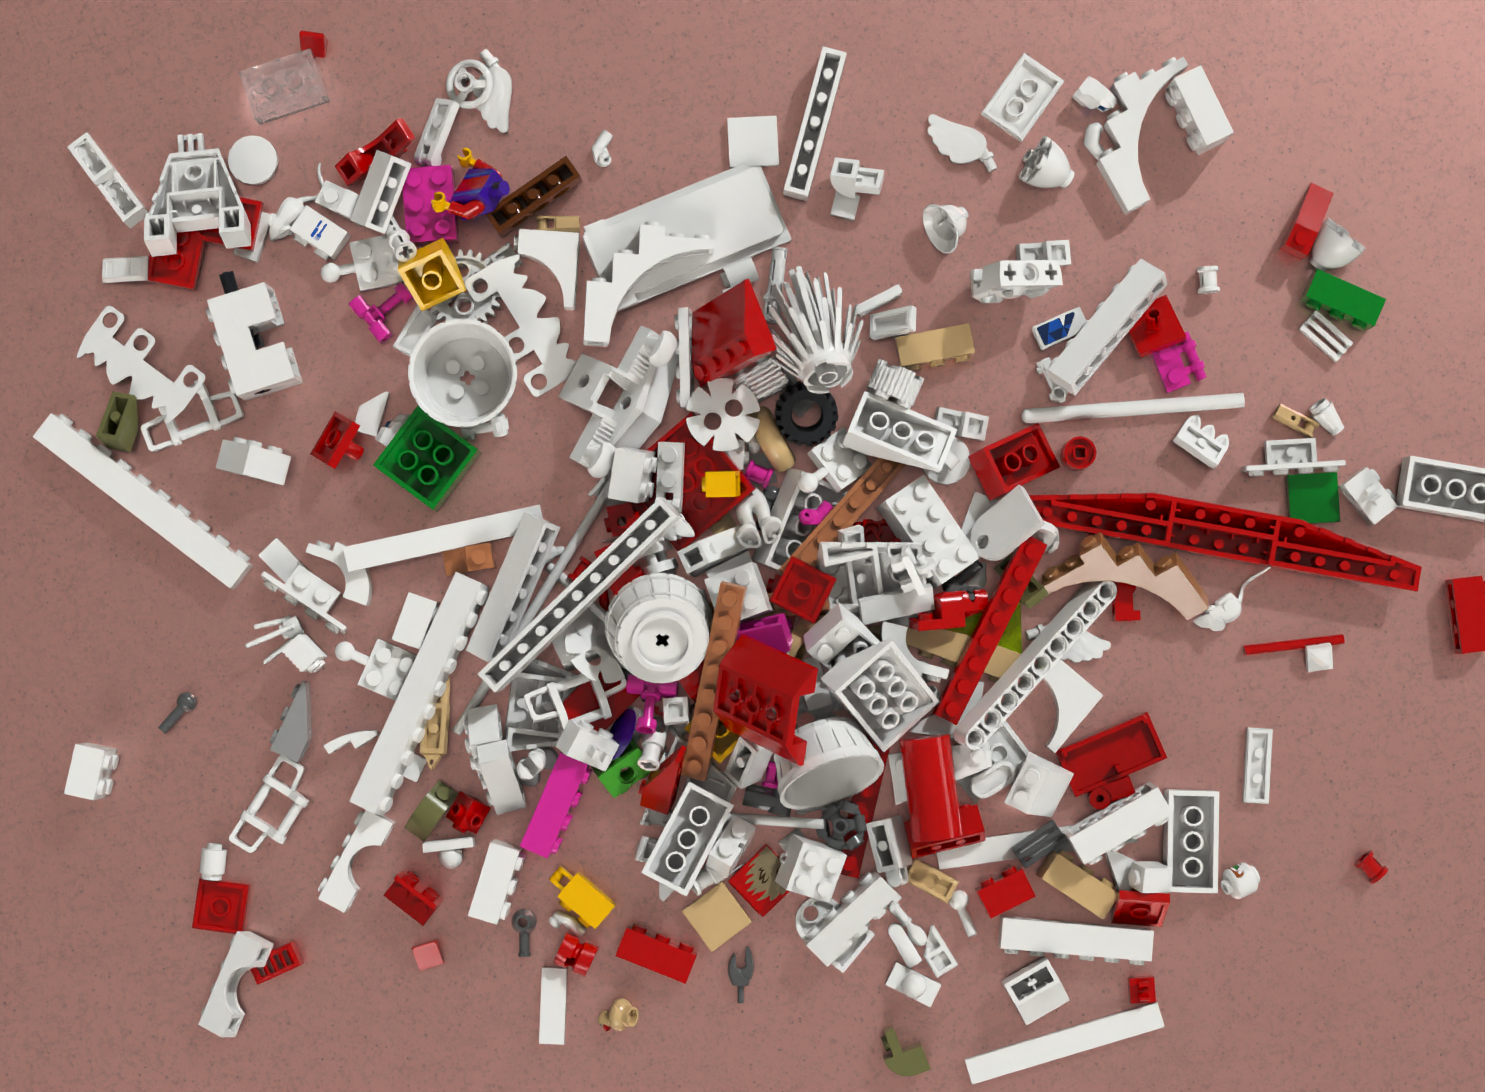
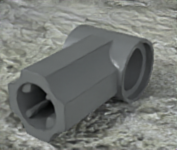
(765, 799)

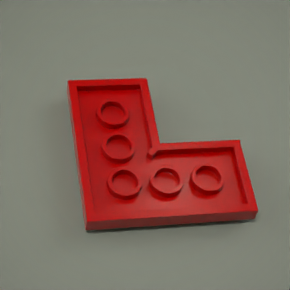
(184, 267)

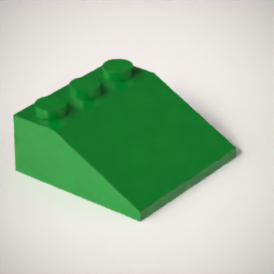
(427, 459)

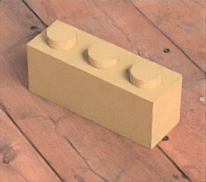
(935, 347)
(1078, 883)

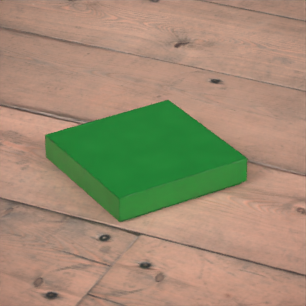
(1313, 497)

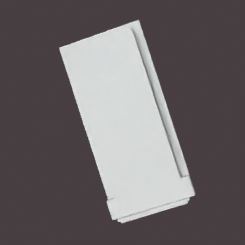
(727, 207)

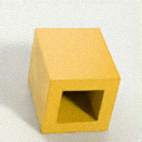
(721, 483)

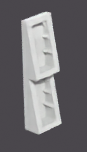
(108, 180)

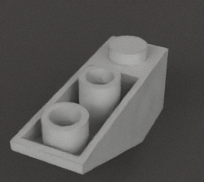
(296, 730)

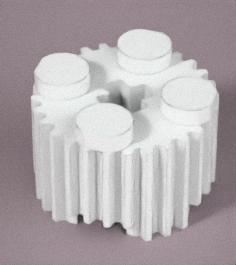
(895, 383)

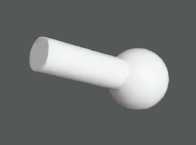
(959, 901)

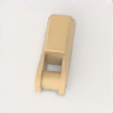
(561, 223)
(1292, 418)

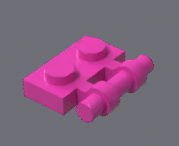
(1171, 367)

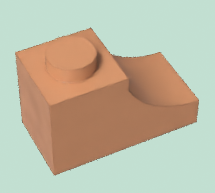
(469, 559)

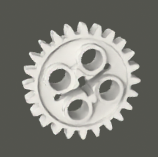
(478, 310)

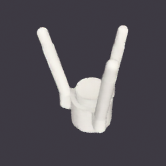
(289, 629)

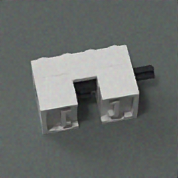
(237, 320)

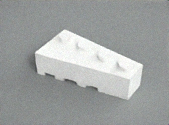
(965, 762)

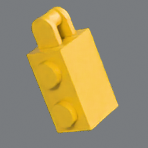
(582, 898)

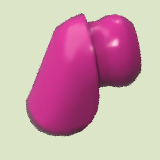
(815, 516)

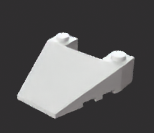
(193, 197)

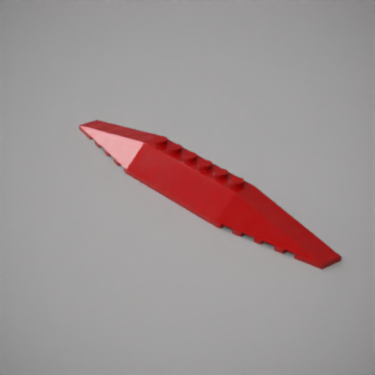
(1227, 535)

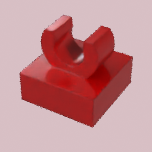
(1141, 989)

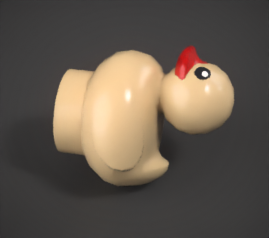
(619, 1017)

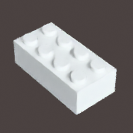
(1442, 488)
(922, 517)
(1117, 823)
(687, 839)
(1192, 840)

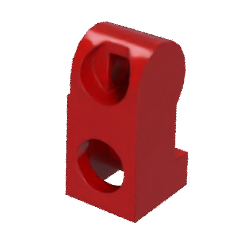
(1123, 603)
(1103, 795)

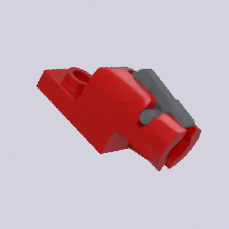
(951, 608)

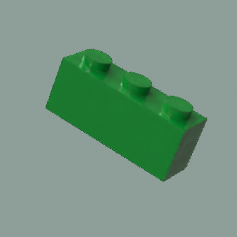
(1342, 300)

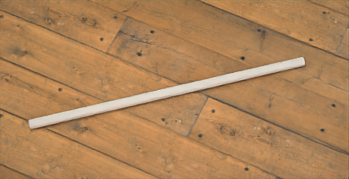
(544, 591)

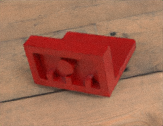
(413, 897)

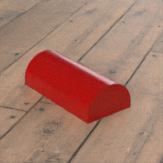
(931, 788)

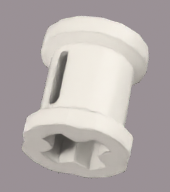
(1208, 279)

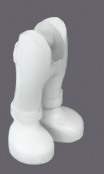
(770, 526)
(529, 768)

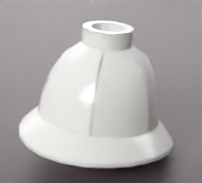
(944, 225)

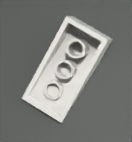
(898, 434)

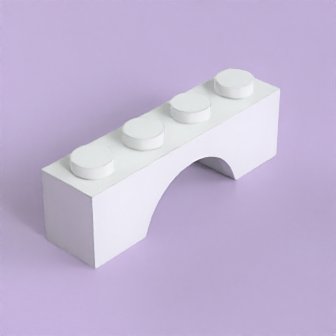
(341, 887)
(222, 1012)

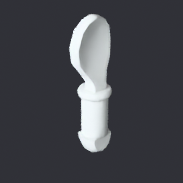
(915, 933)

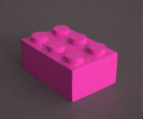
(421, 220)

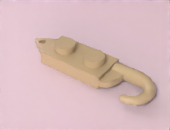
(436, 731)

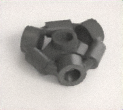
(842, 826)

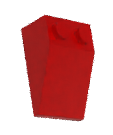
(1013, 461)

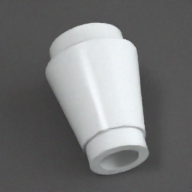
(1326, 416)

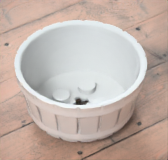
(441, 362)
(654, 607)
(835, 765)

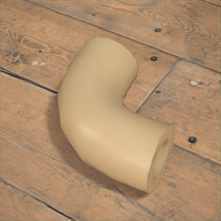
(773, 441)

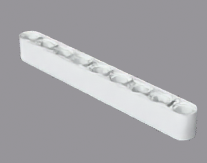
(1024, 665)

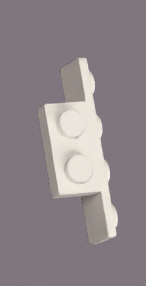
(1291, 455)
(309, 592)

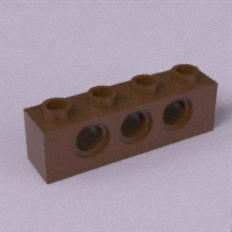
(534, 196)

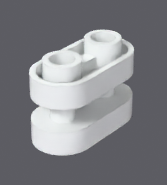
(661, 563)

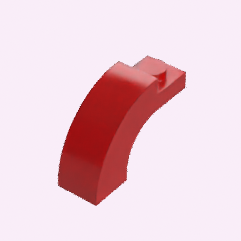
(393, 141)

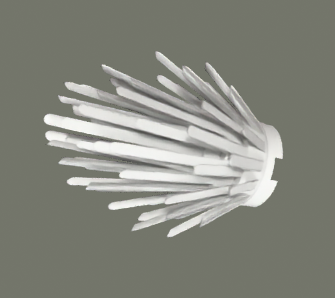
(816, 333)

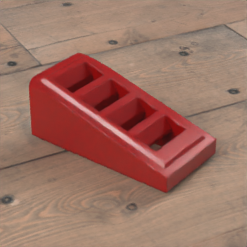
(294, 956)

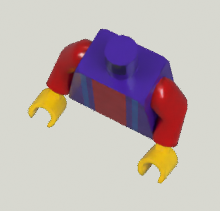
(476, 193)

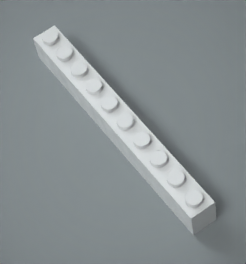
(143, 501)
(579, 595)
(420, 694)

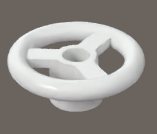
(460, 79)

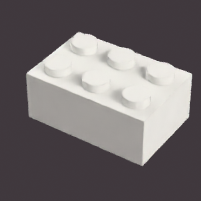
(1198, 110)
(497, 882)

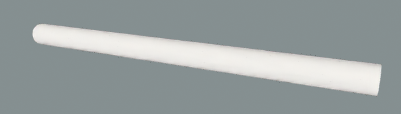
(1133, 408)

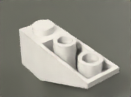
(711, 552)

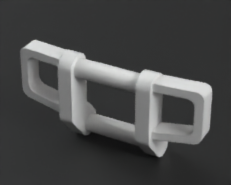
(213, 422)
(554, 689)
(249, 814)

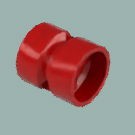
(1078, 453)
(575, 954)

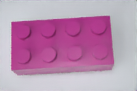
(555, 805)

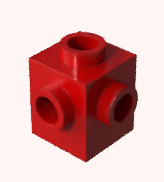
(615, 513)
(467, 813)

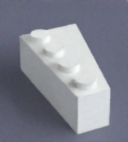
(851, 917)

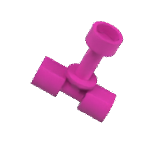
(375, 315)
(650, 693)

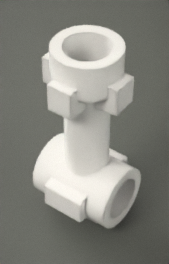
(1057, 393)
(498, 425)

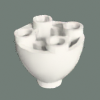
(1046, 166)
(1334, 247)

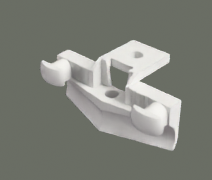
(646, 382)

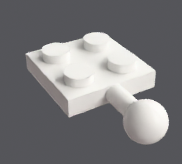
(373, 264)
(835, 463)
(384, 669)

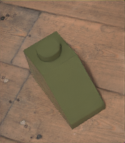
(119, 422)

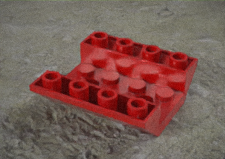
(764, 681)

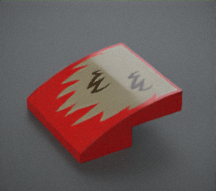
(757, 881)

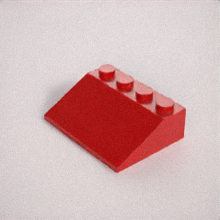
(729, 334)

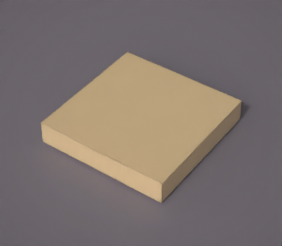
(717, 916)

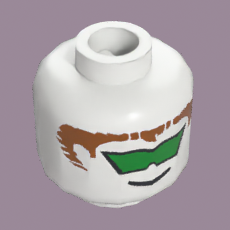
(1240, 880)

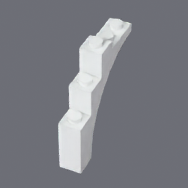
(1121, 166)
(627, 269)

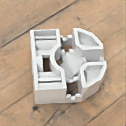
(1014, 279)

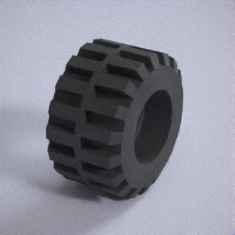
(809, 434)

